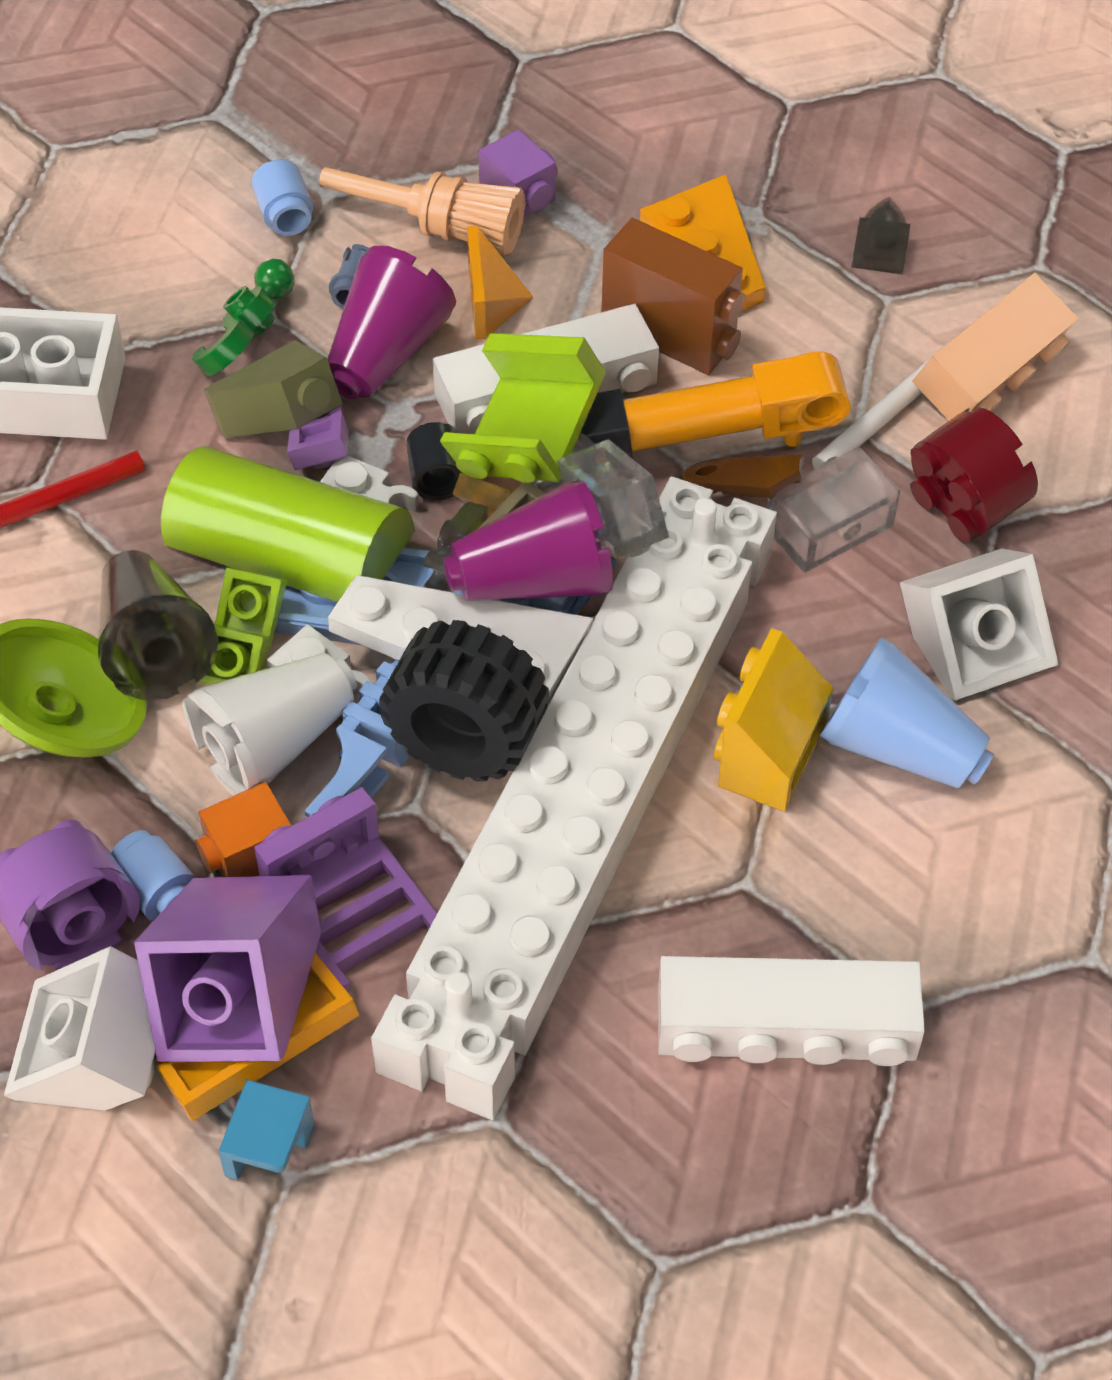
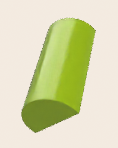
(280, 523)

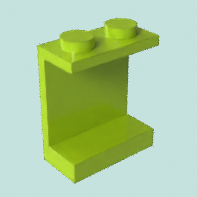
(534, 409)

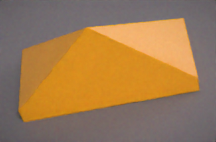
(493, 285)

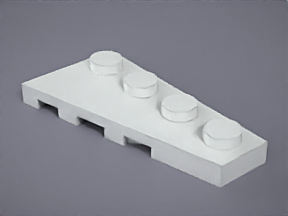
(390, 613)

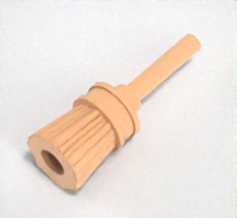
(444, 204)

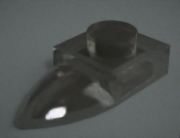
(882, 239)

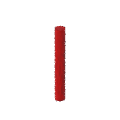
(70, 488)

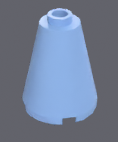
(907, 722)

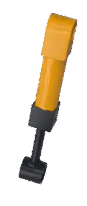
(779, 398)

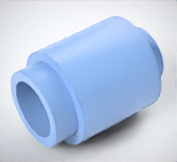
(282, 197)
(152, 870)

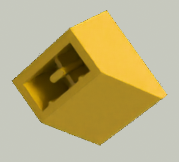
(771, 722)

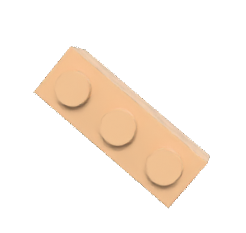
(997, 350)

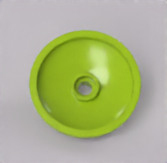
(59, 694)

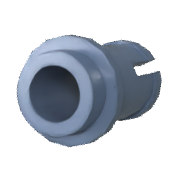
(341, 282)

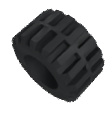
(464, 700)

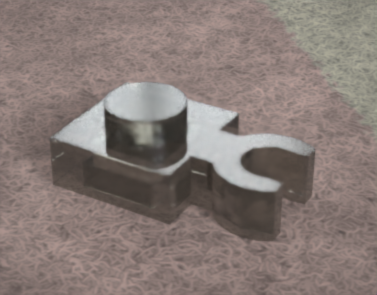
(466, 521)

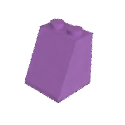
(229, 967)

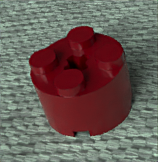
(972, 473)

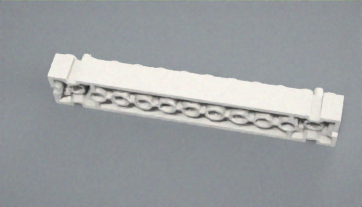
(573, 805)

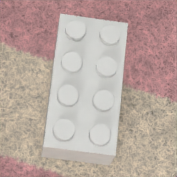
(59, 372)

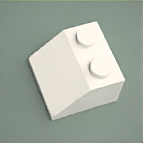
(981, 621)
(85, 1036)

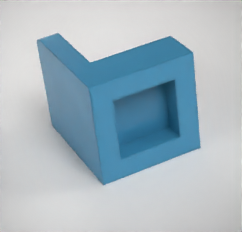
(265, 1129)

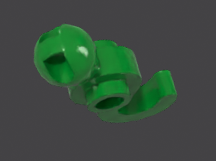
(247, 315)

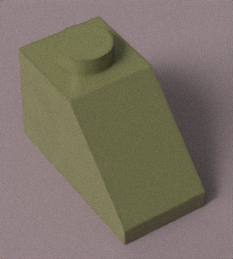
(274, 393)

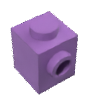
(521, 164)

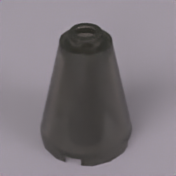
(151, 629)

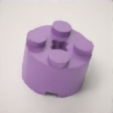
(64, 896)

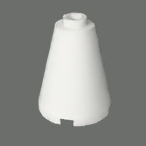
(267, 717)

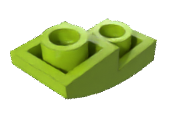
(245, 623)

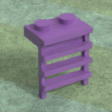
(341, 853)

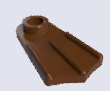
(747, 475)

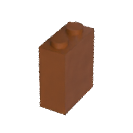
(680, 290)

